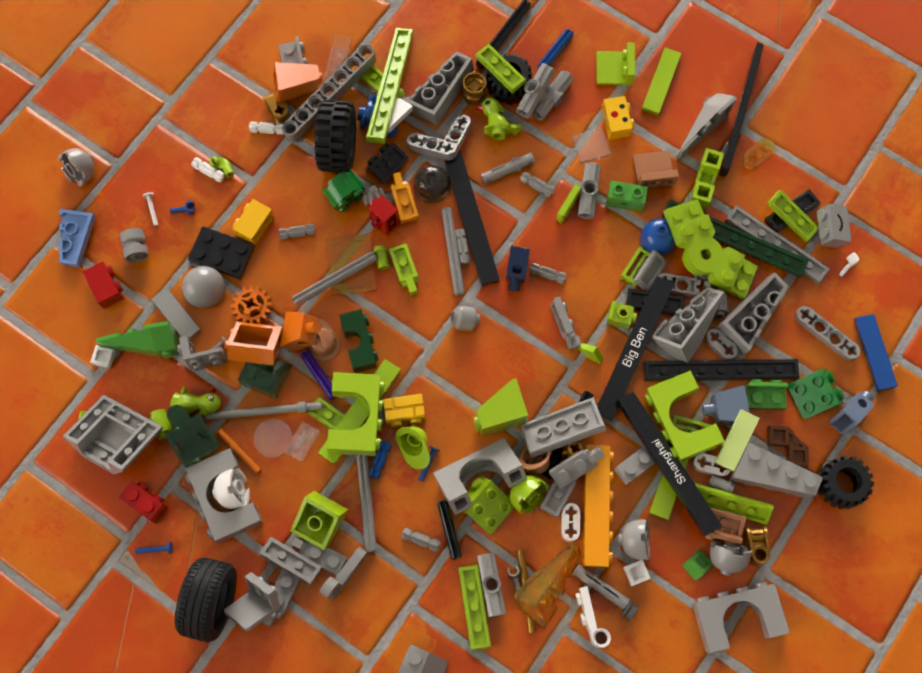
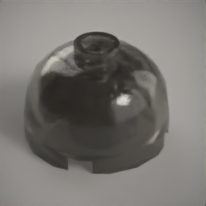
(431, 184)

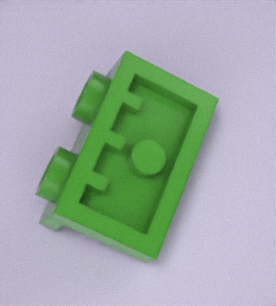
(766, 394)

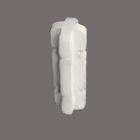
(264, 127)
(208, 169)

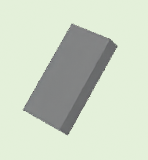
(650, 270)

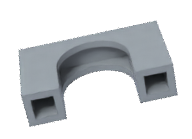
(495, 457)
(221, 524)
(762, 599)

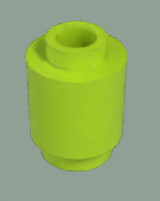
(160, 417)

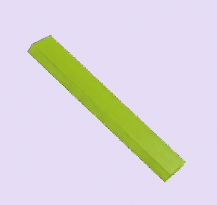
(359, 410)

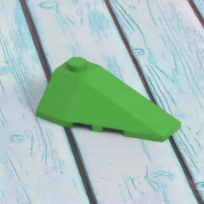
(154, 340)

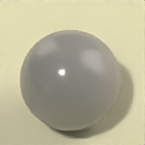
(203, 287)

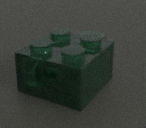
(190, 435)

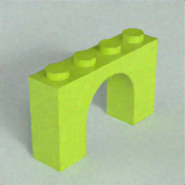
(364, 439)
(683, 444)

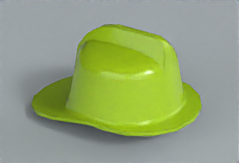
(413, 446)

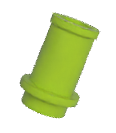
(381, 254)

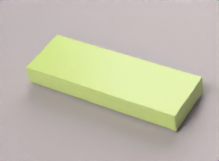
(737, 440)

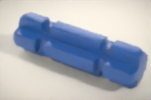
(380, 459)

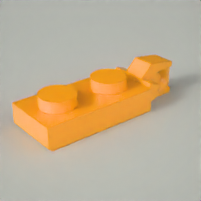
(404, 199)

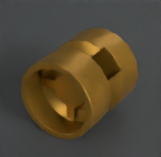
(474, 88)

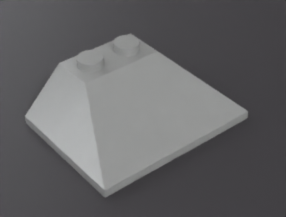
(111, 435)

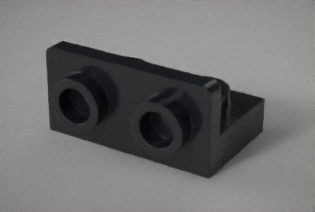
(386, 162)

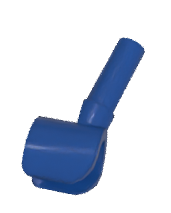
(184, 208)

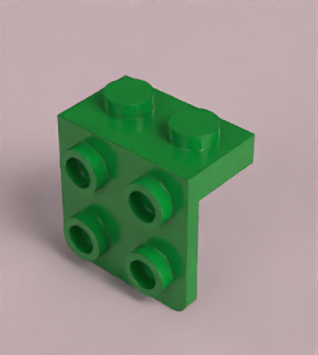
(816, 393)

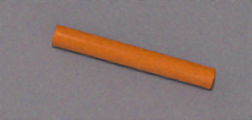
(238, 451)

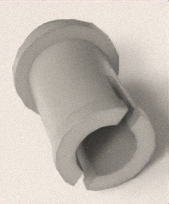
(721, 484)

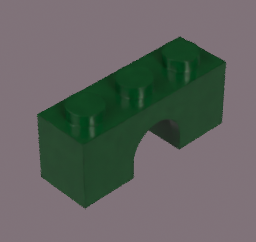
(362, 357)

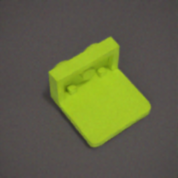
(489, 504)

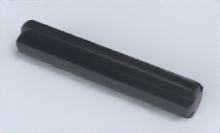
(449, 529)

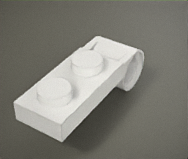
(588, 618)

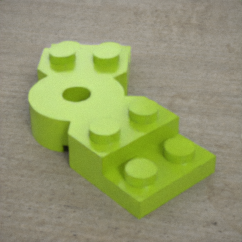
(695, 233)

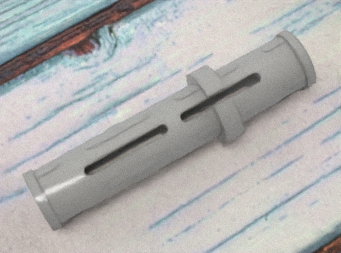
(515, 164)
(600, 586)

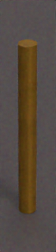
(524, 576)

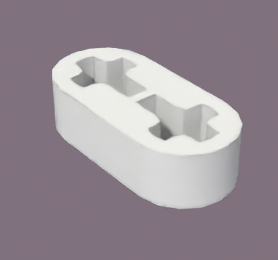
(710, 459)
(575, 522)

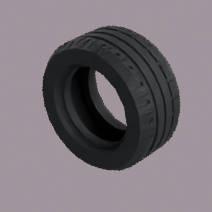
(203, 598)

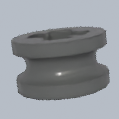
(629, 610)

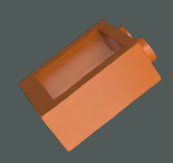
(253, 353)

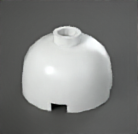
(230, 489)

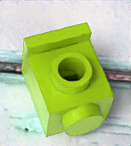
(615, 319)

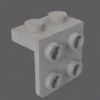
(200, 360)
(255, 605)

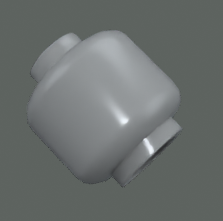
(465, 318)

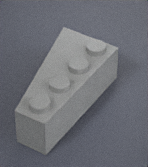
(439, 92)
(774, 473)

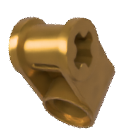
(278, 109)
(757, 541)

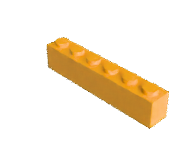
(597, 512)

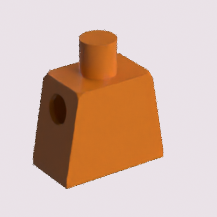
(299, 330)

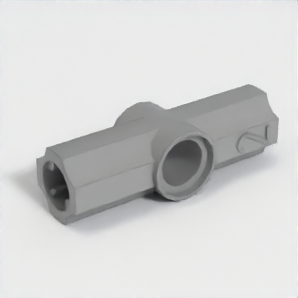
(535, 90)
(554, 96)
(588, 200)
(493, 598)

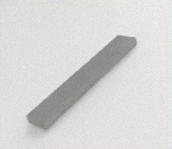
(744, 221)

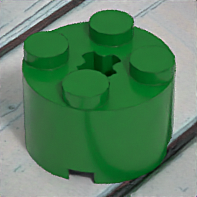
(344, 190)

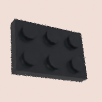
(221, 252)

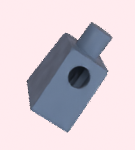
(726, 405)
(855, 409)

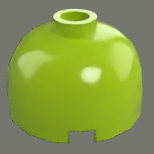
(528, 494)

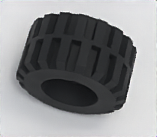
(499, 90)
(859, 476)

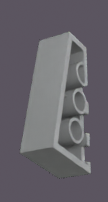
(749, 317)

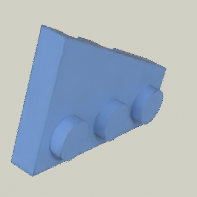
(75, 233)

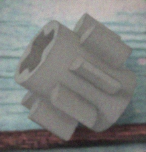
(372, 193)

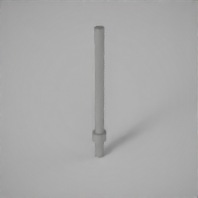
(301, 407)

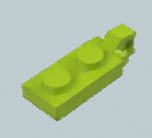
(405, 267)

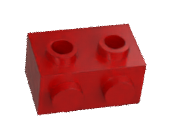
(383, 215)
(143, 502)

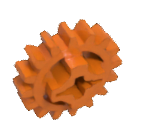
(248, 298)

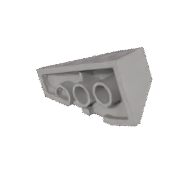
(686, 330)

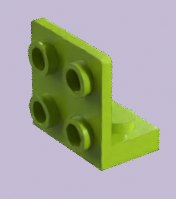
(616, 67)

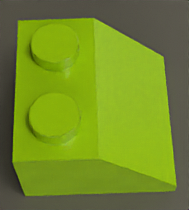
(318, 519)

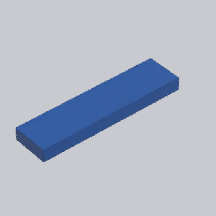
(875, 352)

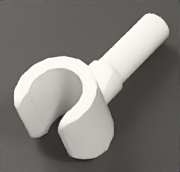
(852, 259)

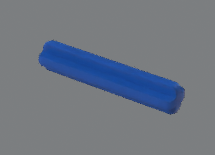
(557, 47)

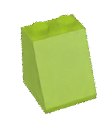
(501, 411)

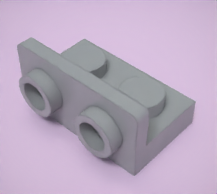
(293, 52)

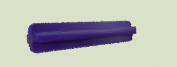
(318, 373)

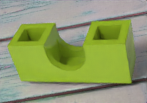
(706, 176)

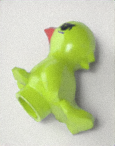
(497, 125)
(206, 403)

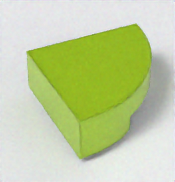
(591, 352)

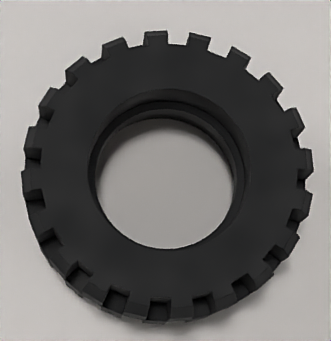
(335, 136)

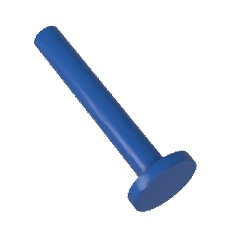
(424, 471)
(169, 548)

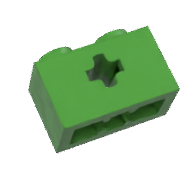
(626, 196)

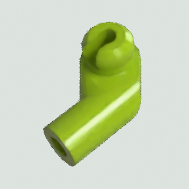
(222, 164)

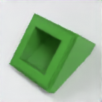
(697, 565)

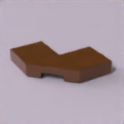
(784, 437)

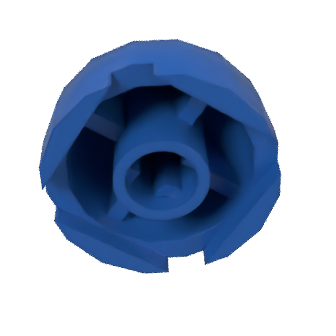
(658, 237)

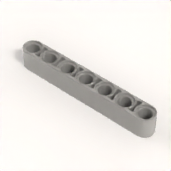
(330, 84)

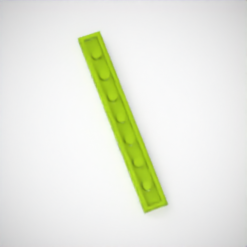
(389, 86)

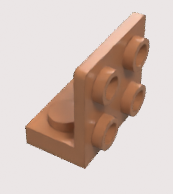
(655, 169)

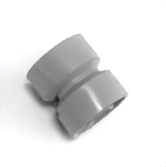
(133, 244)

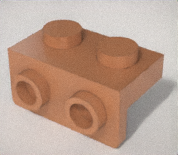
(731, 527)

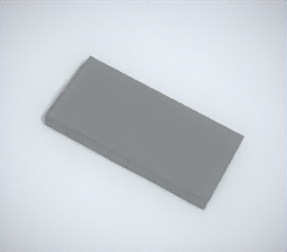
(562, 427)

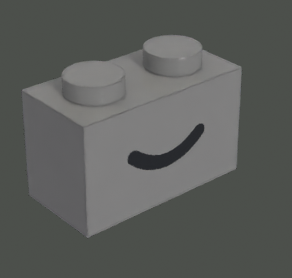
(834, 226)

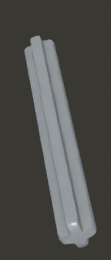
(452, 251)
(334, 278)
(366, 503)

